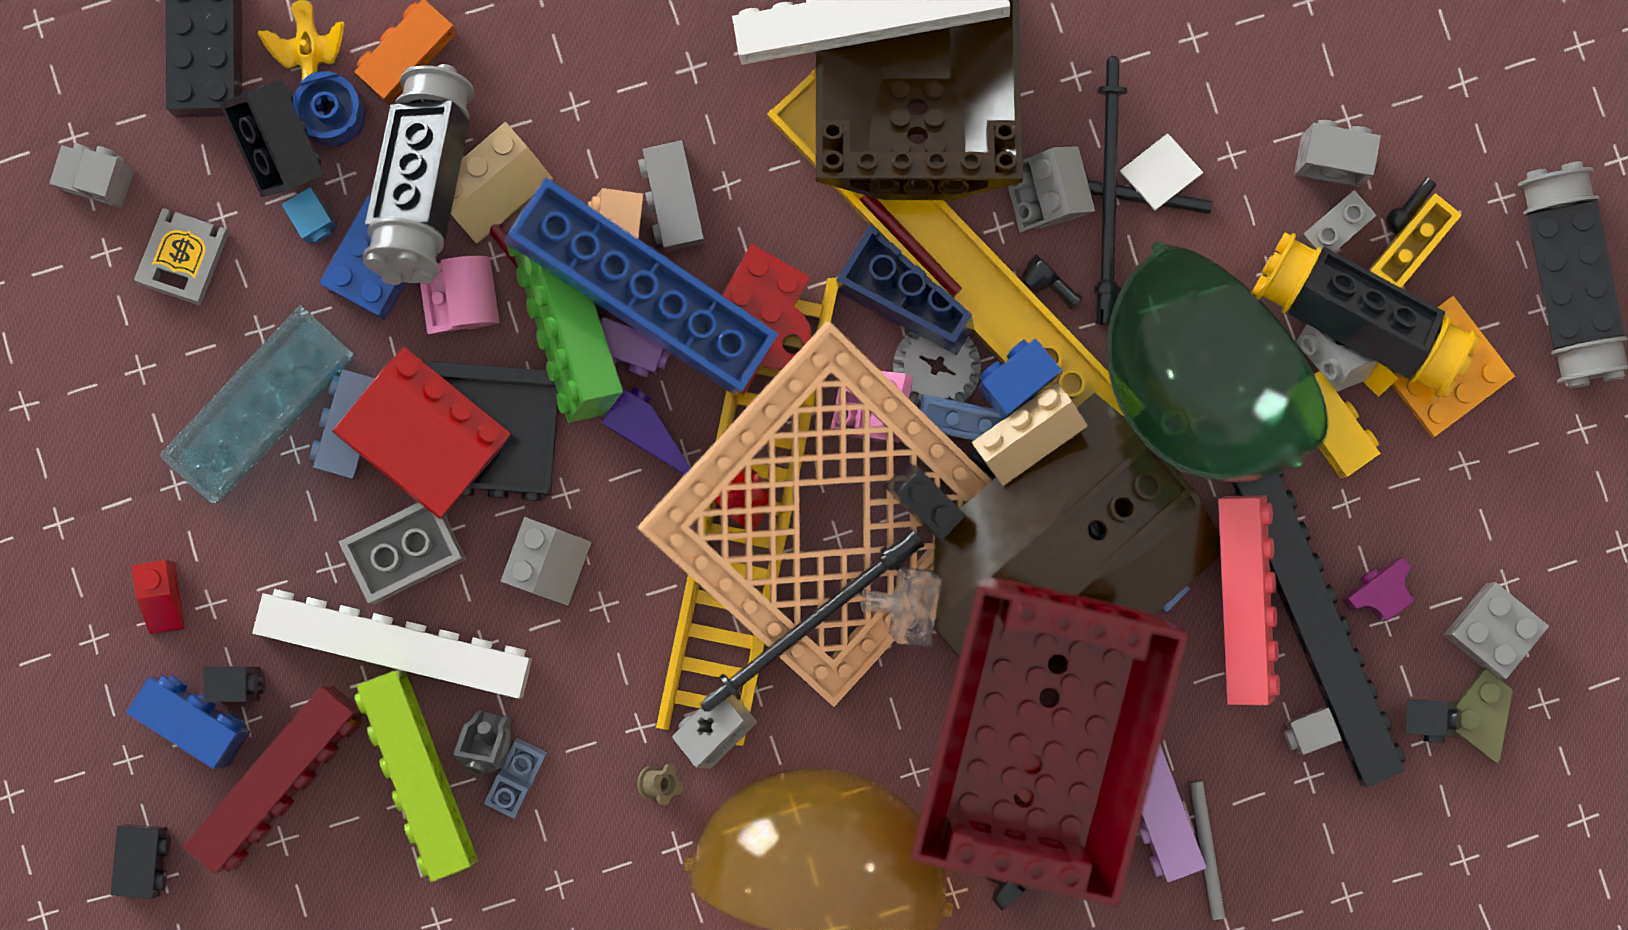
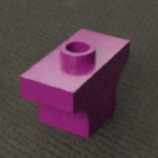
(1382, 591)

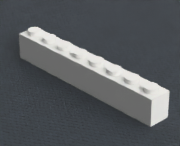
(840, 23)
(392, 645)

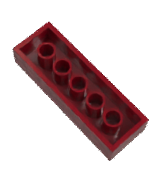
(274, 779)

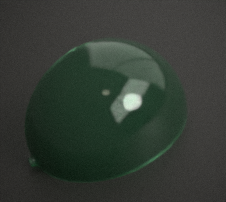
(1210, 372)

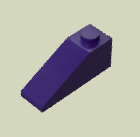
(640, 425)

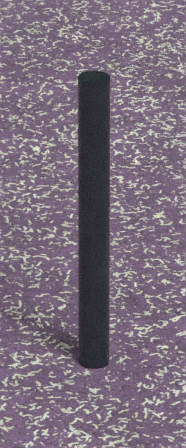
(1176, 201)

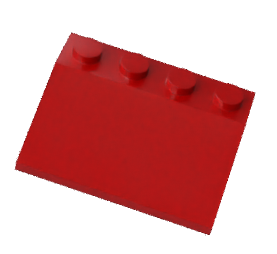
(421, 432)

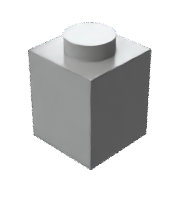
(1311, 731)

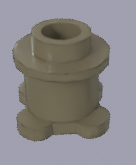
(659, 783)

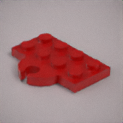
(769, 292)

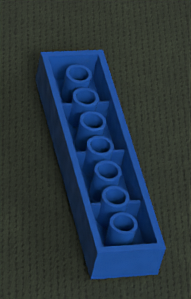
(640, 287)

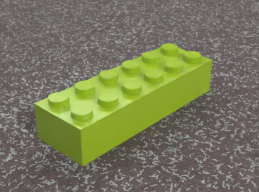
(416, 774)

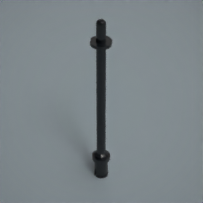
(1107, 288)
(888, 560)

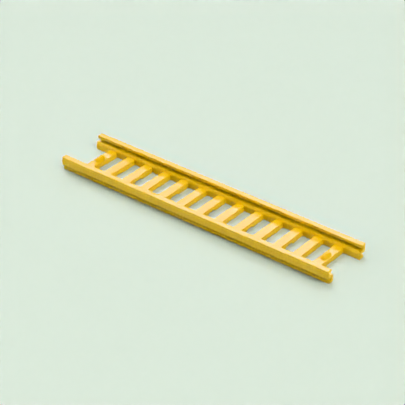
(692, 594)

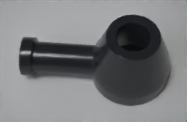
(1040, 276)

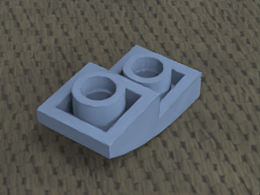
(515, 778)

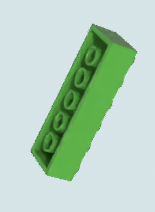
(571, 340)

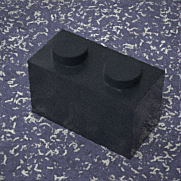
(924, 500)
(233, 684)
(140, 861)

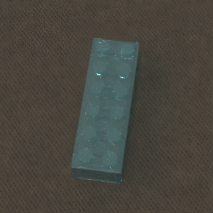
(257, 405)

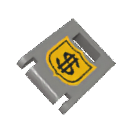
(183, 249)

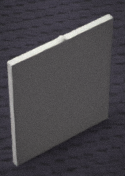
(1161, 172)

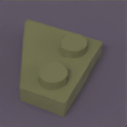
(1485, 714)

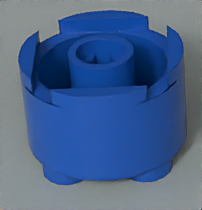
(345, 118)

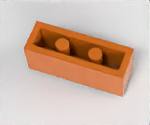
(410, 44)

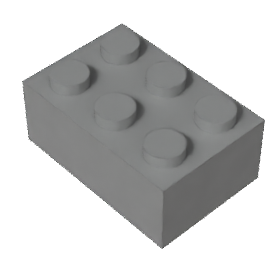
(401, 552)

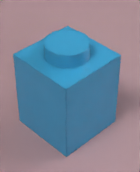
(309, 216)

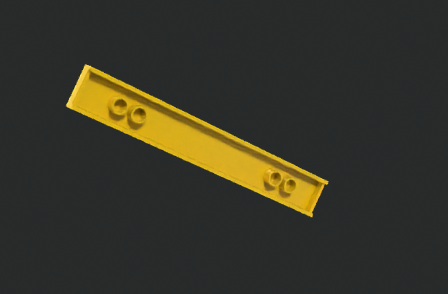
(998, 300)

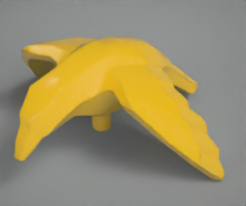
(308, 47)

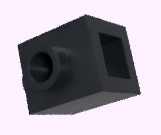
(1432, 719)

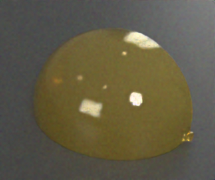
(817, 856)

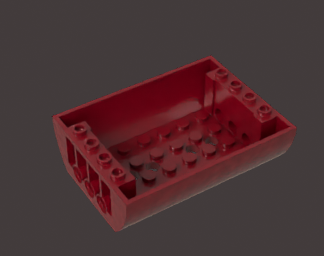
(1092, 741)

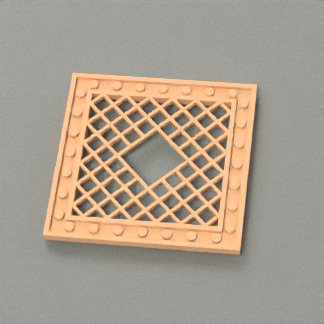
(670, 520)

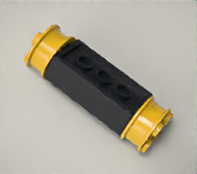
(1367, 314)

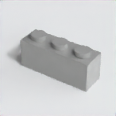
(671, 196)

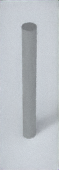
(1207, 850)

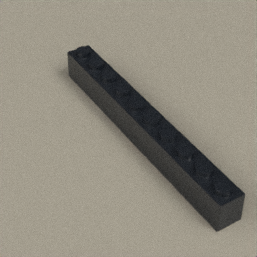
(1325, 639)

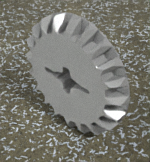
(964, 365)

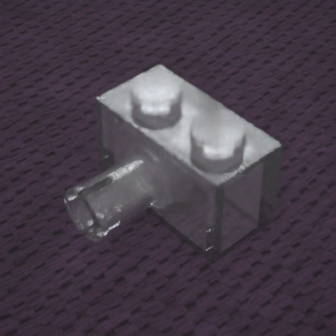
(910, 605)

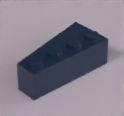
(903, 293)

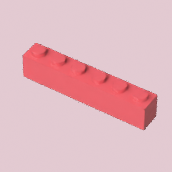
(1247, 600)

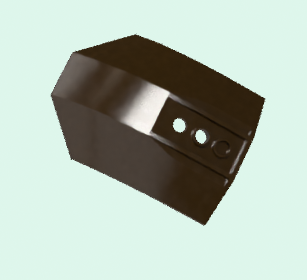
(970, 124)
(1040, 521)

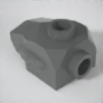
(484, 743)

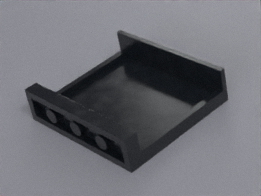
(528, 409)

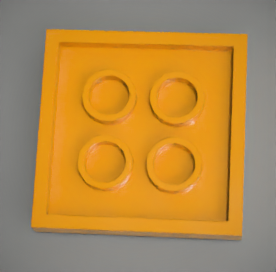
(1483, 377)

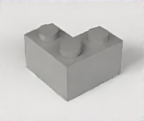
(92, 174)

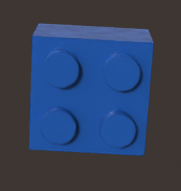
(1019, 378)

